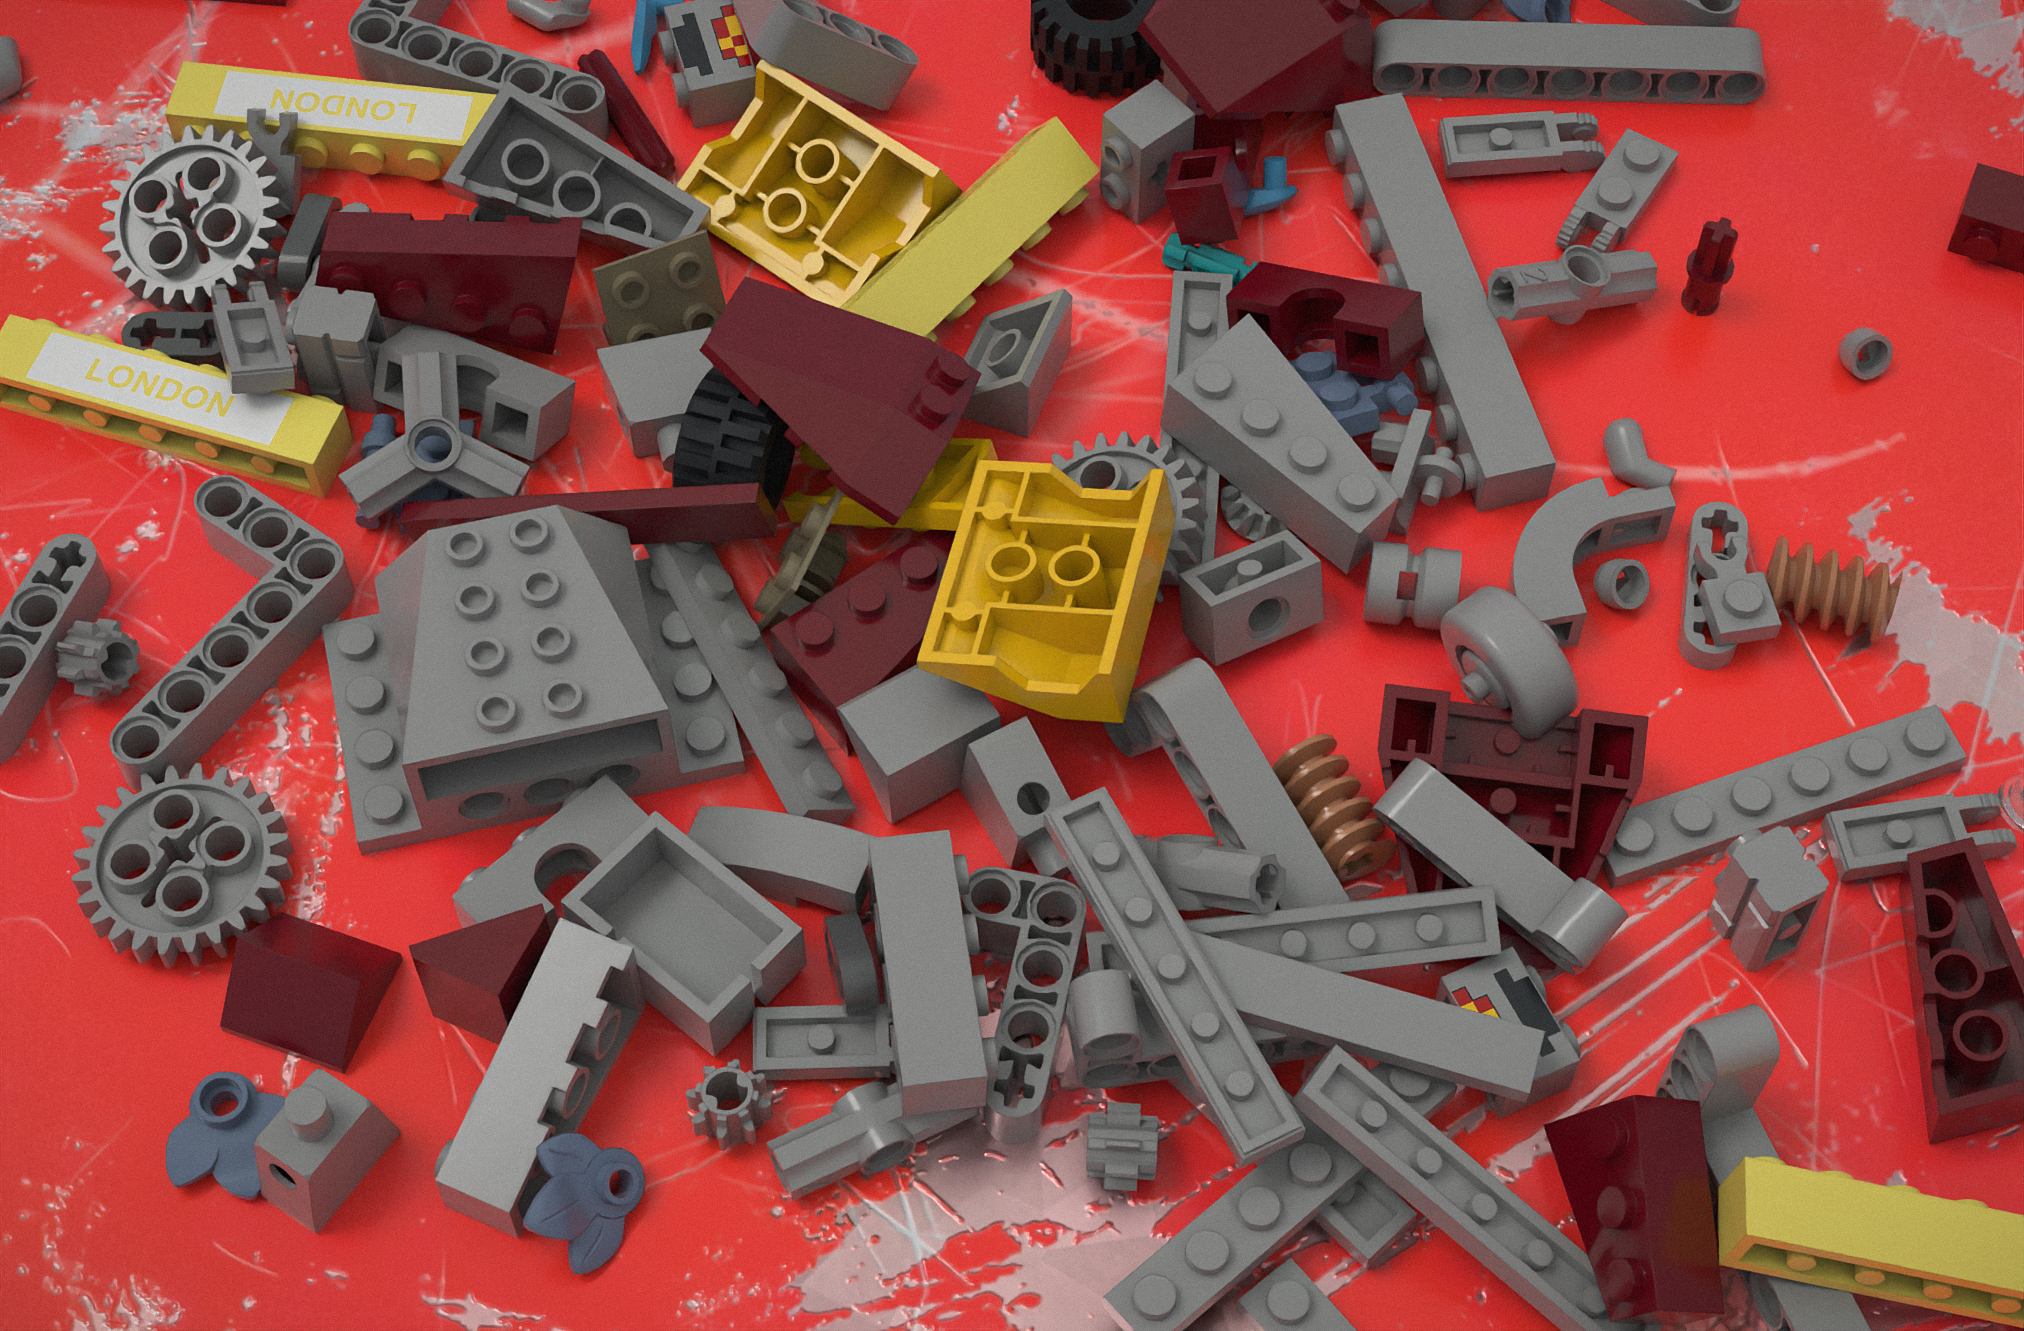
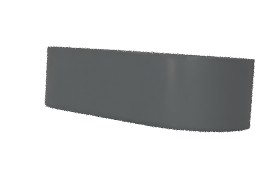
(305, 240)
(180, 333)
(851, 962)

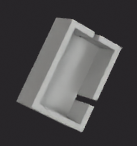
(695, 930)

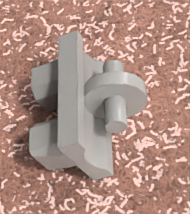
(1415, 466)

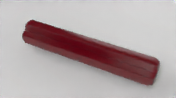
(628, 116)

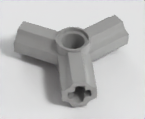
(430, 410)

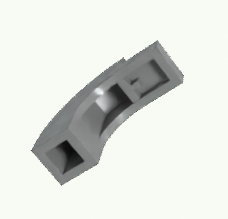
(1567, 532)

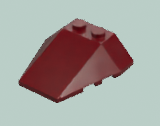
(1264, 54)
(847, 386)
(1552, 791)

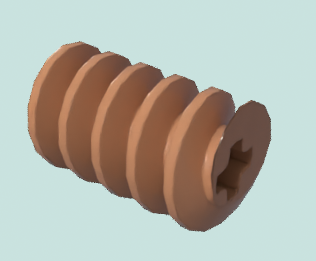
(1831, 589)
(1328, 810)

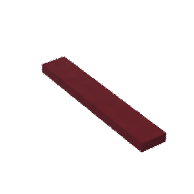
(648, 514)

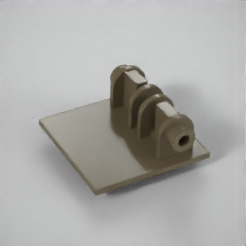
(660, 291)
(808, 566)

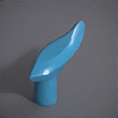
(644, 29)
(1275, 188)

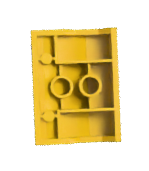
(814, 189)
(1050, 589)

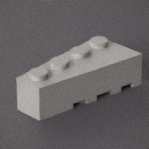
(549, 168)
(1279, 444)
(928, 972)
(542, 1075)

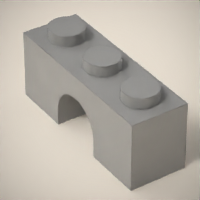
(520, 403)
(568, 843)

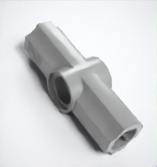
(1571, 284)
(1211, 876)
(858, 1134)

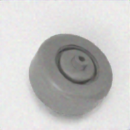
(1509, 660)

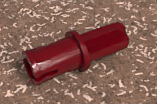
(1710, 266)

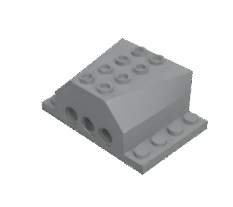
(515, 673)

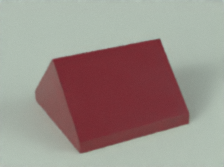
(482, 970)
(306, 989)

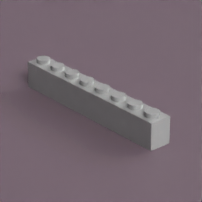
(1420, 249)

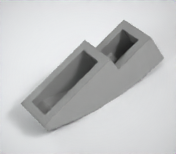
(788, 855)

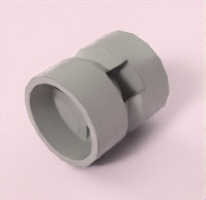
(1434, 584)

